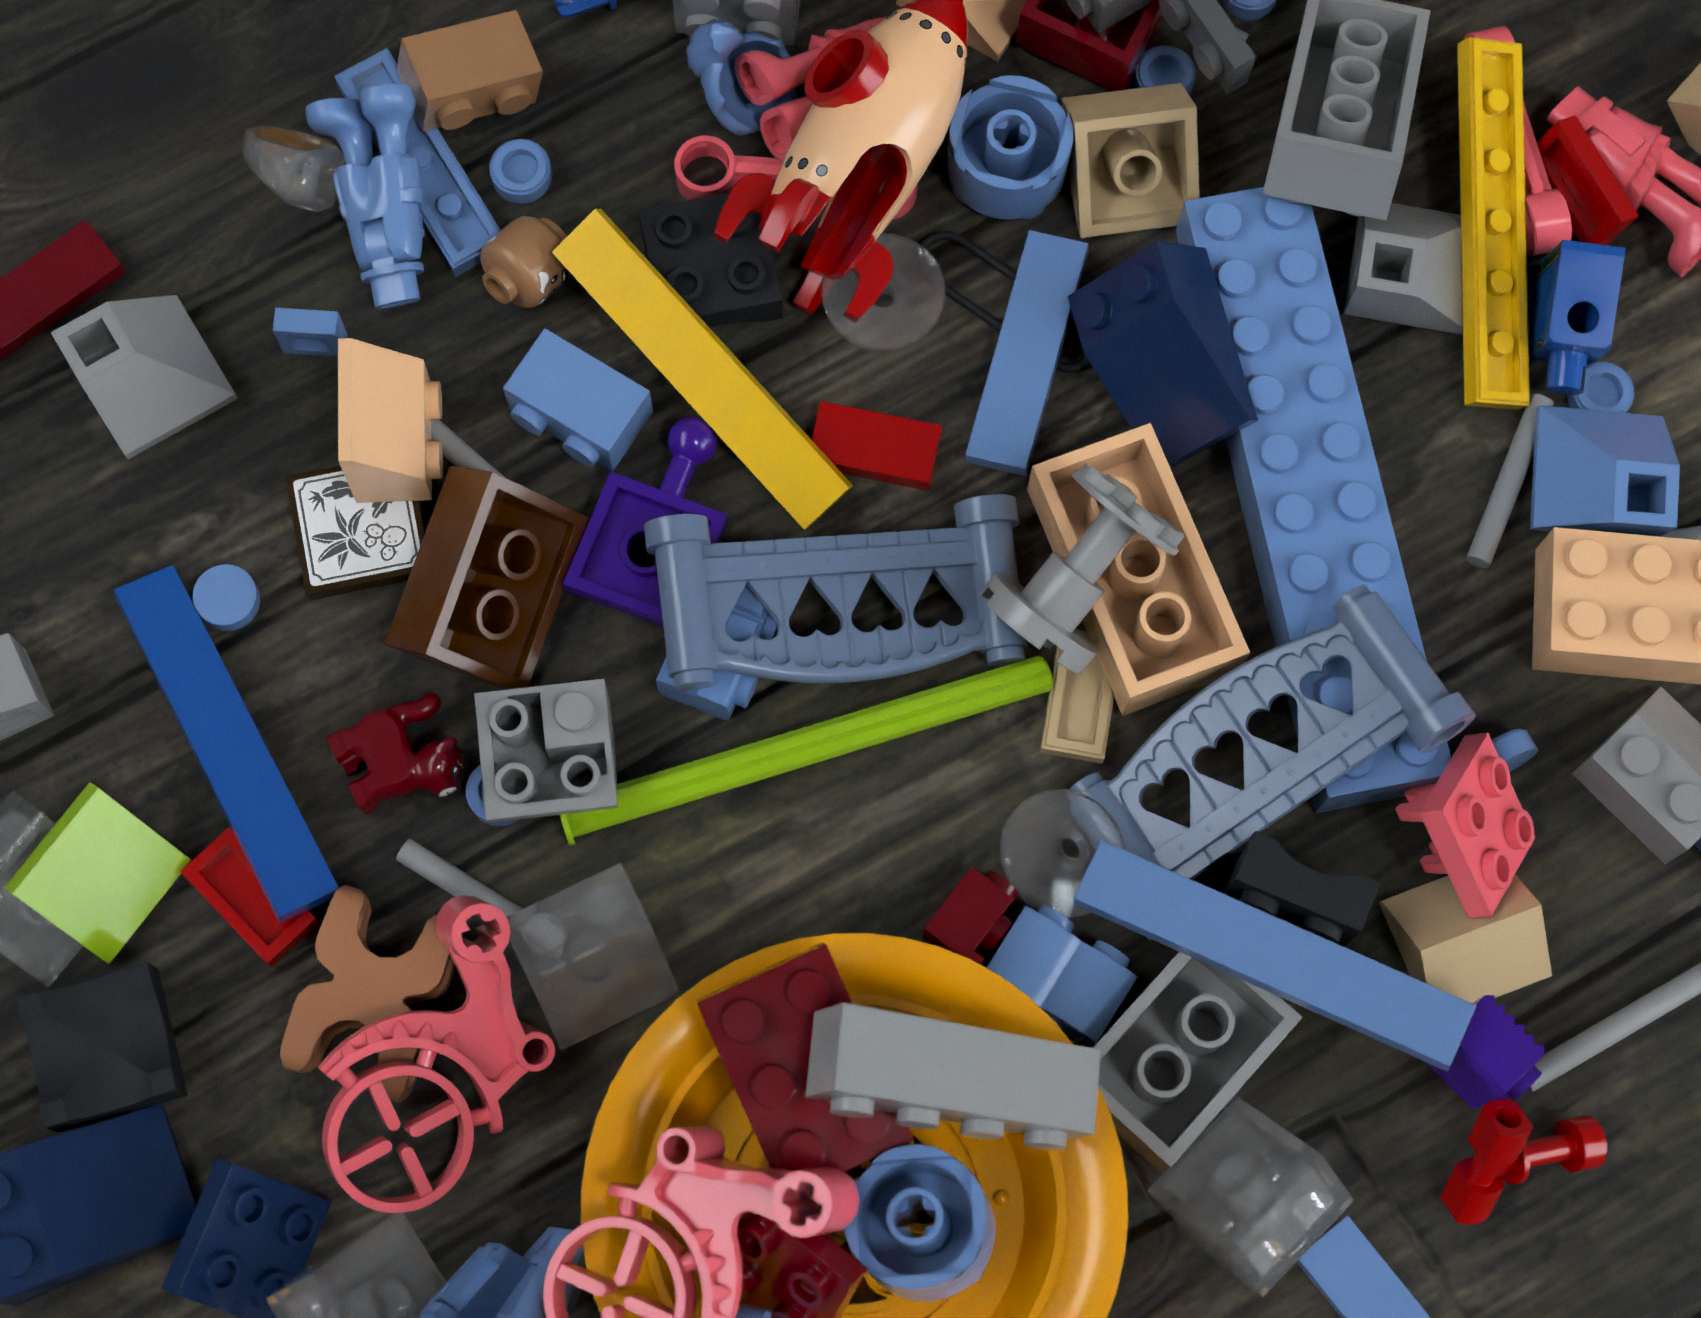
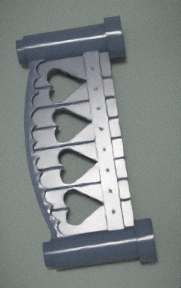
(705, 580)
(1390, 696)

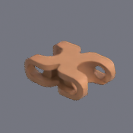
(362, 988)

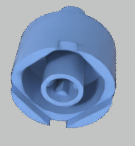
(1004, 180)
(951, 1250)

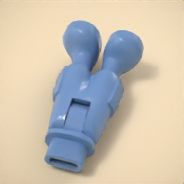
(379, 193)

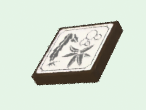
(347, 542)

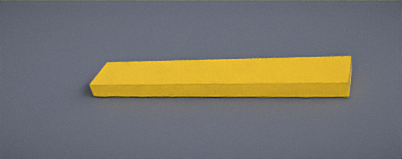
(1493, 224)
(702, 368)

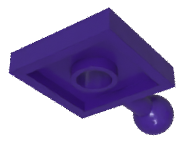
(602, 564)

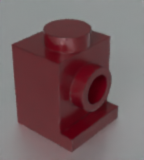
(973, 915)

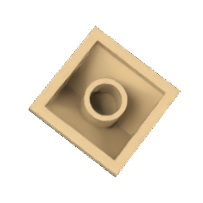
(1469, 953)

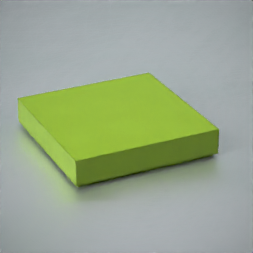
(98, 873)

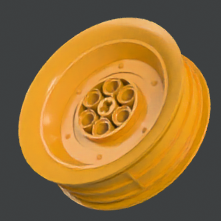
(1053, 1210)

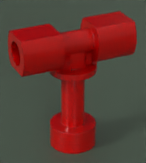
(1507, 1155)

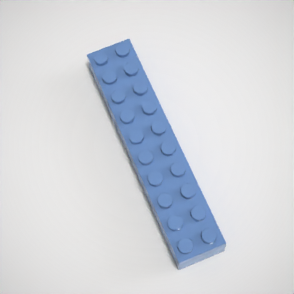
(1308, 460)

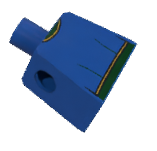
(1574, 310)

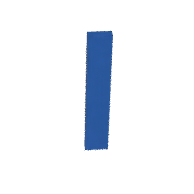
(226, 744)

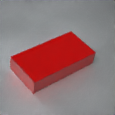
(1591, 191)
(877, 445)
(233, 890)

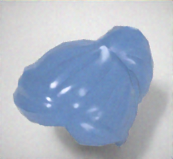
(713, 57)

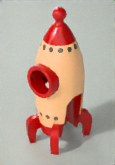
(862, 147)

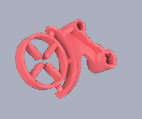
(478, 1036)
(704, 1202)

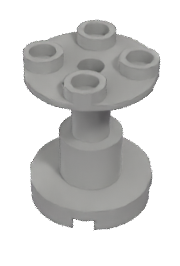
(1067, 586)

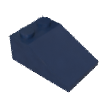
(1166, 348)
(89, 1202)

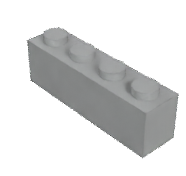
(952, 1074)

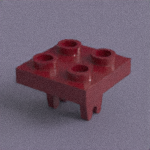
(795, 1273)

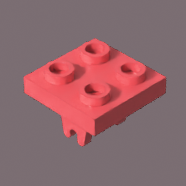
(1473, 824)

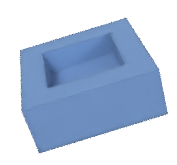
(308, 331)

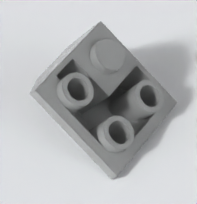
(1408, 269)
(144, 369)
(546, 750)

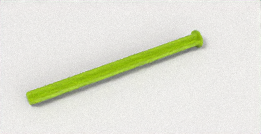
(816, 743)

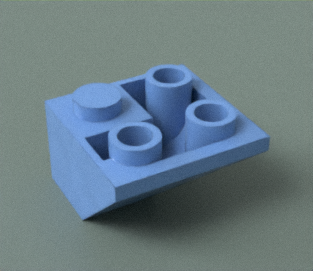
(1603, 472)

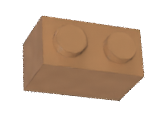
(470, 71)

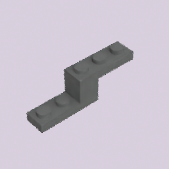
(1216, 41)

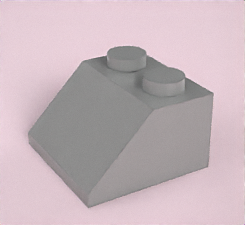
(1651, 775)

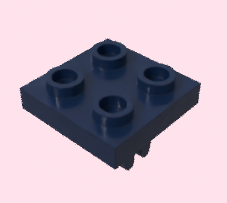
(244, 1241)

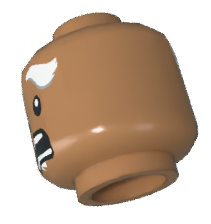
(521, 262)

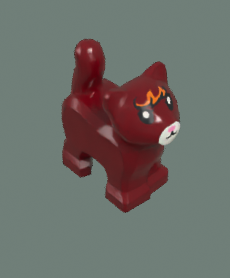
(392, 765)

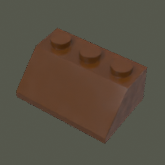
(487, 578)

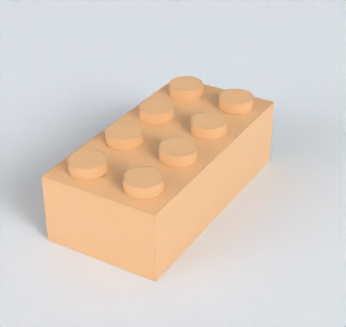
(1618, 605)
(1161, 614)

